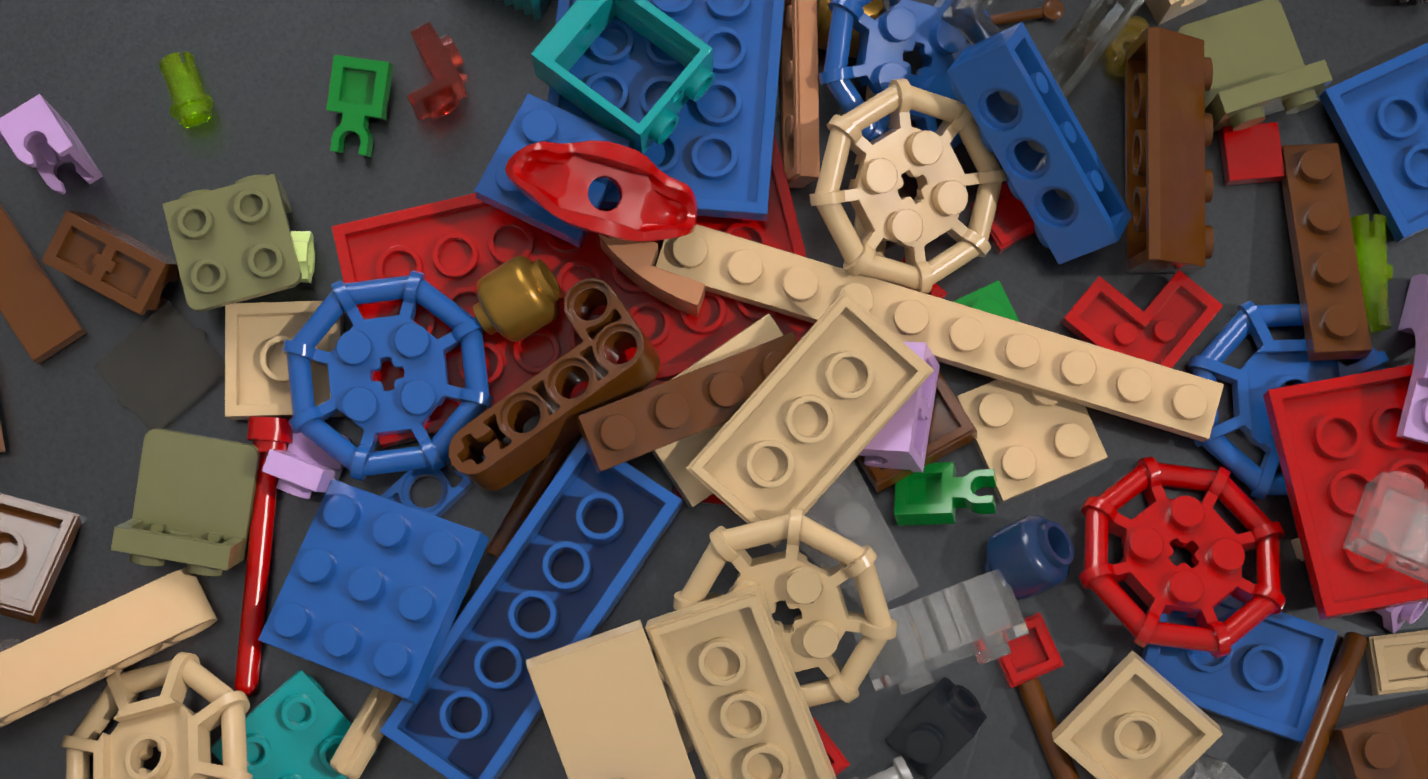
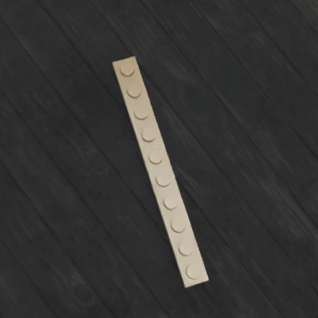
(952, 332)

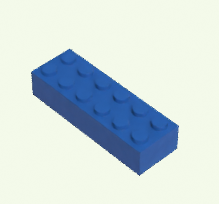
(540, 595)

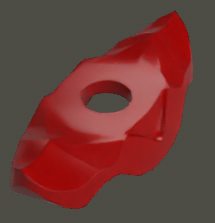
(649, 200)

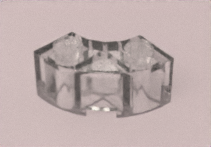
(947, 627)

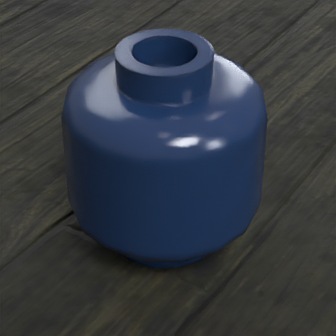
(1030, 555)

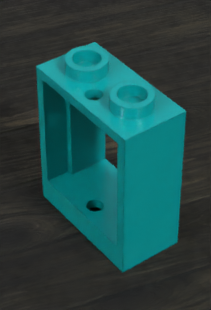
(580, 29)

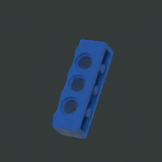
(1042, 115)

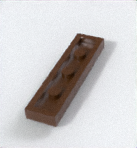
(1324, 253)
(678, 406)

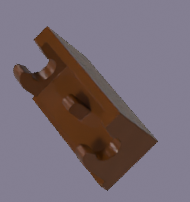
(110, 262)

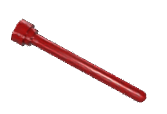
(265, 434)

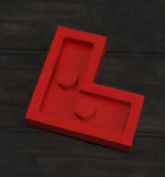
(1157, 333)

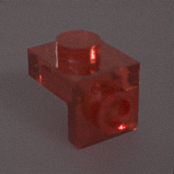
(441, 60)

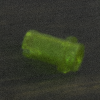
(186, 91)

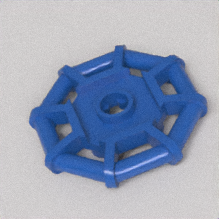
(881, 50)
(363, 352)
(1268, 368)

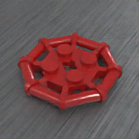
(1201, 531)

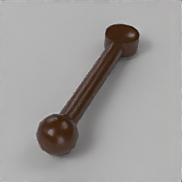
(1050, 11)

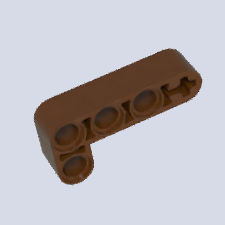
(550, 392)

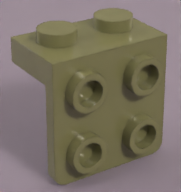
(1255, 66)
(233, 242)
(191, 502)

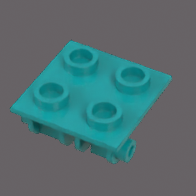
(293, 732)

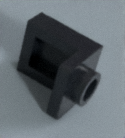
(938, 728)

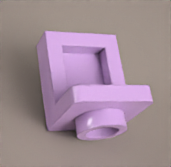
(302, 467)

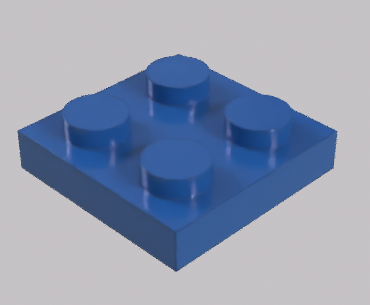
(536, 123)

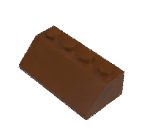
(1167, 153)

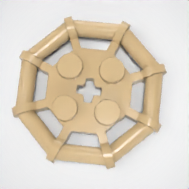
(939, 192)
(808, 587)
(163, 723)

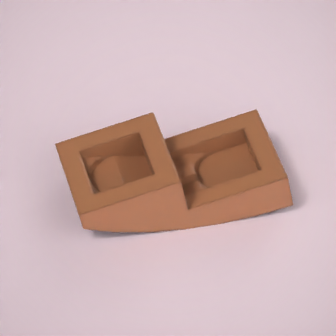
(638, 263)

